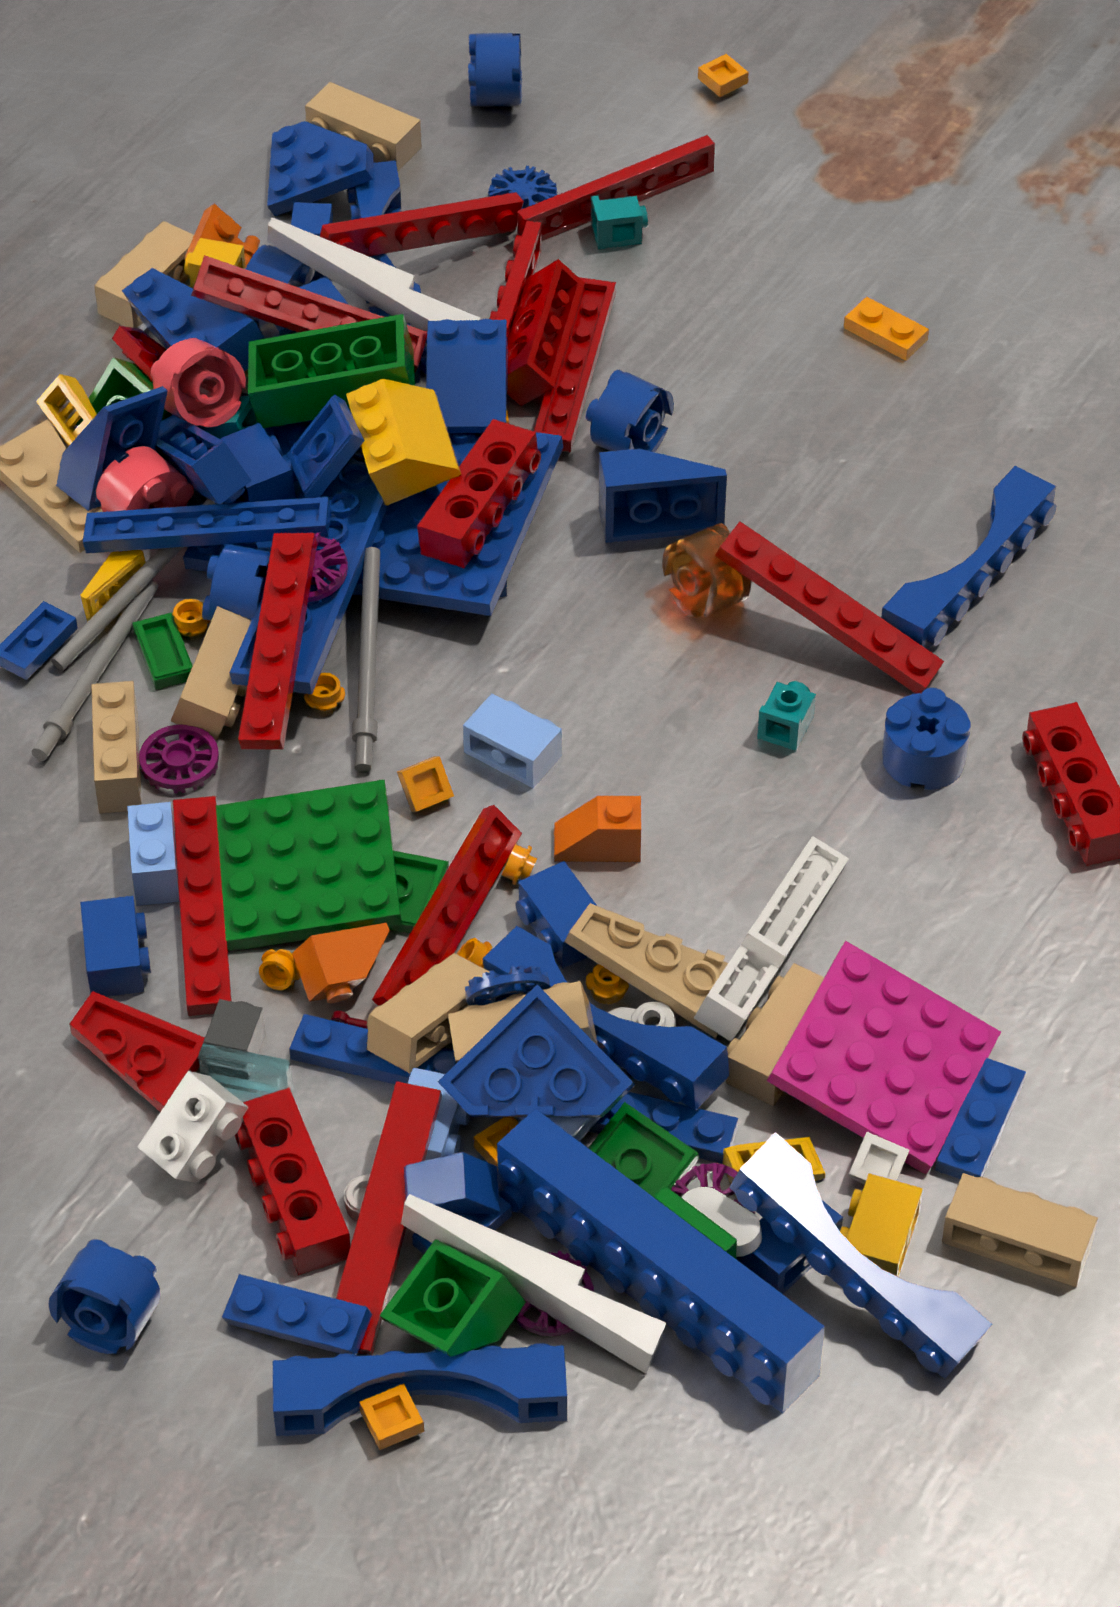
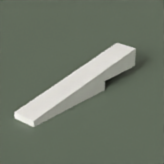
(366, 277)
(771, 939)
(543, 1282)

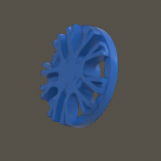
(520, 182)
(500, 987)

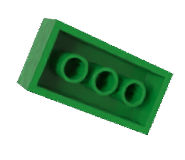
(301, 371)

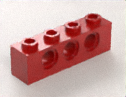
(541, 331)
(478, 497)
(1078, 779)
(309, 1242)

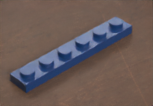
(204, 524)

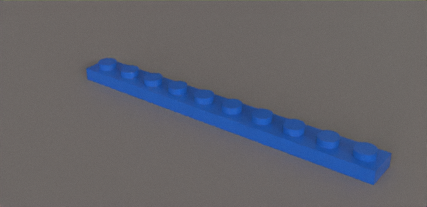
(345, 1050)

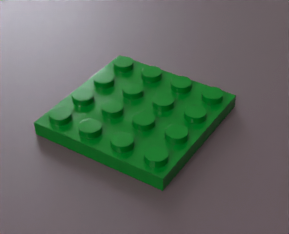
(307, 864)

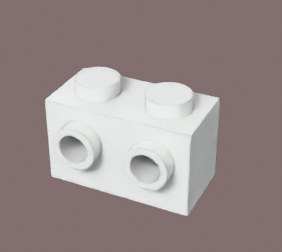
(193, 1127)

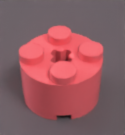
(200, 382)
(142, 483)

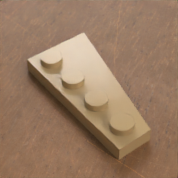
(31, 471)
(648, 961)

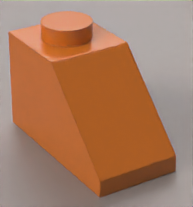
(600, 831)
(338, 961)

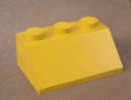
(403, 438)

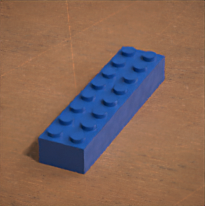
(660, 1261)

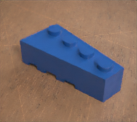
(177, 316)

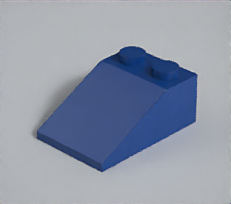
(468, 372)
(106, 439)
(657, 495)

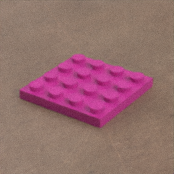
(884, 1055)

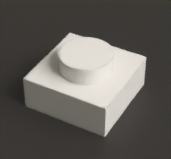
(878, 1158)

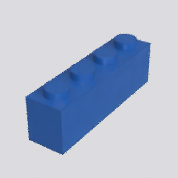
(203, 461)

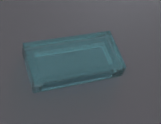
(245, 1069)

